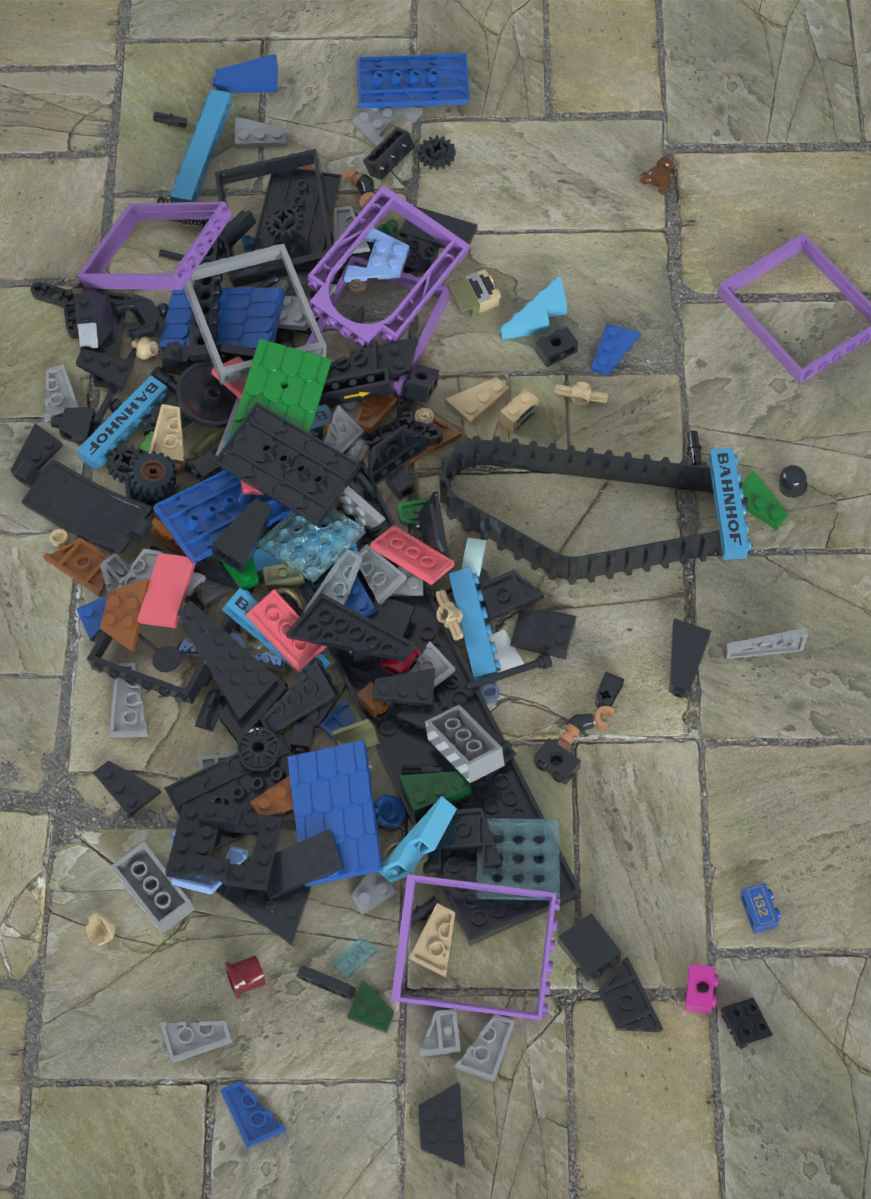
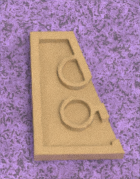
(478, 399)
(168, 434)
(435, 940)

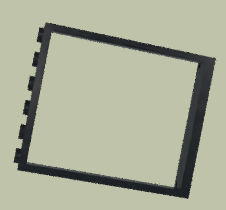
(263, 168)
(150, 683)

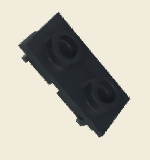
(208, 715)

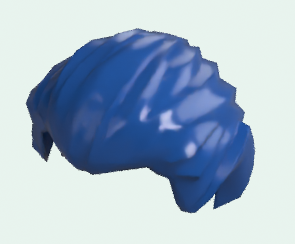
(389, 811)

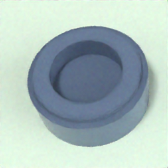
(490, 692)

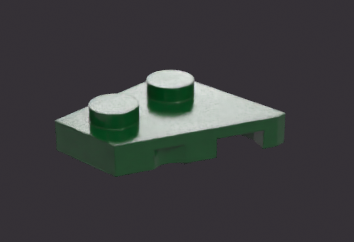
(370, 1009)

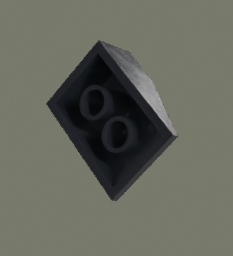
(544, 632)

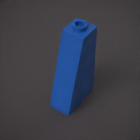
(249, 76)

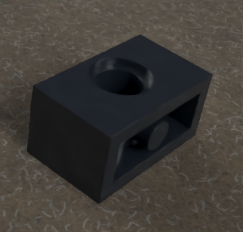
(552, 354)
(421, 383)
(552, 751)

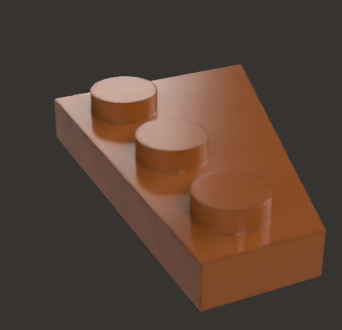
(374, 411)
(164, 536)
(275, 800)

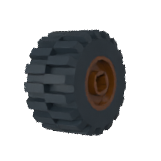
(152, 476)

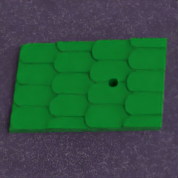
(285, 383)

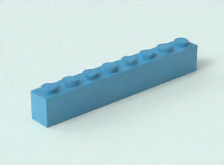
(202, 146)

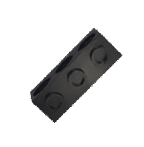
(389, 153)

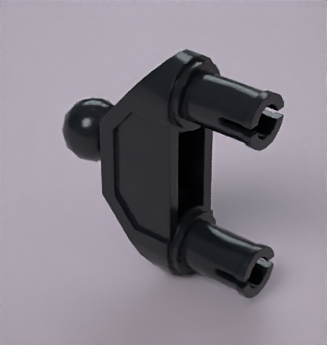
(145, 312)

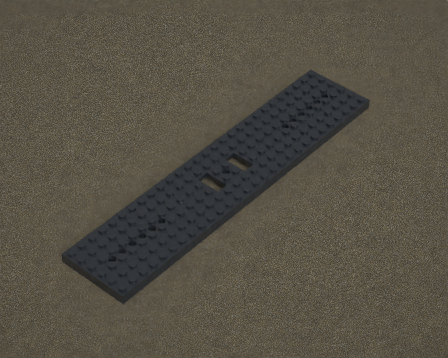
(401, 744)

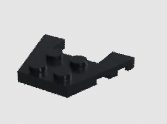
(465, 831)

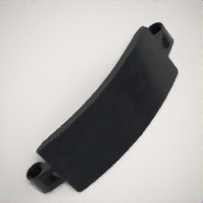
(84, 506)

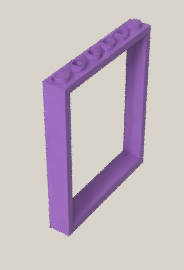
(798, 244)
(91, 273)
(409, 281)
(549, 946)

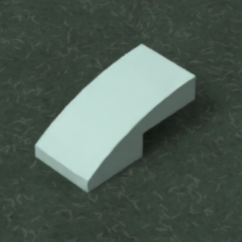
(474, 555)

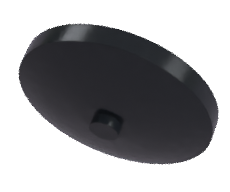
(203, 396)

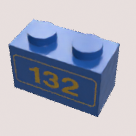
(760, 908)

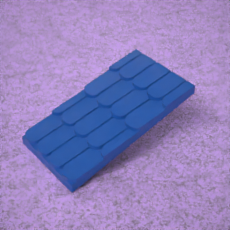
(412, 80)
(244, 316)
(206, 510)
(336, 794)

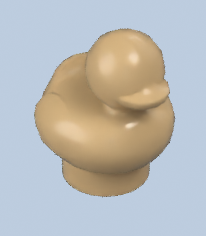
(145, 347)

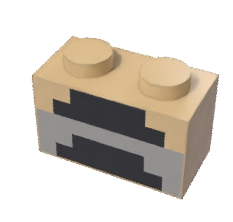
(484, 290)
(519, 410)

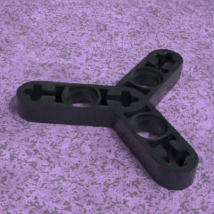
(60, 301)
(432, 434)

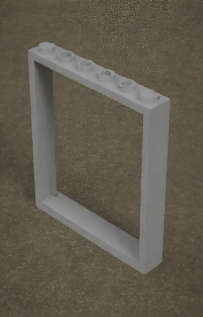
(241, 370)

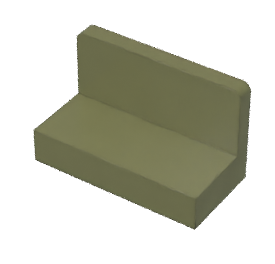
(464, 296)
(208, 442)
(282, 576)
(358, 731)

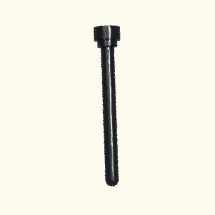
(542, 661)

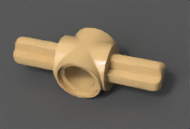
(581, 393)
(449, 615)

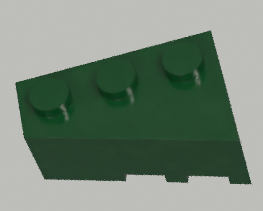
(425, 790)

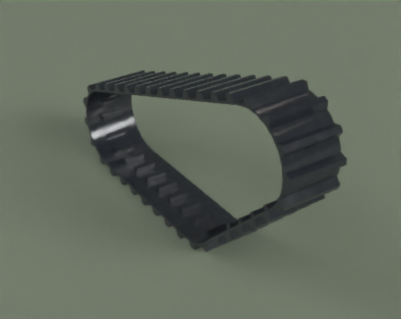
(580, 464)

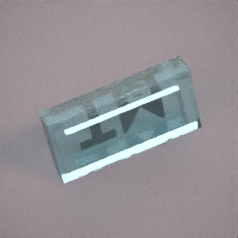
(354, 957)

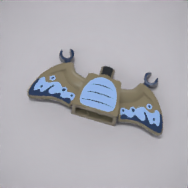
(254, 647)

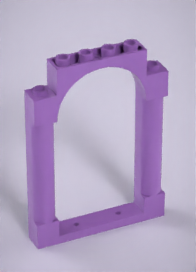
(396, 324)

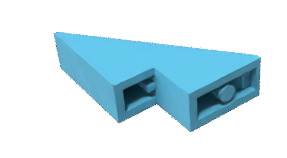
(534, 316)
(419, 841)

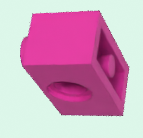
(696, 1000)

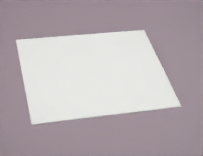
(505, 653)

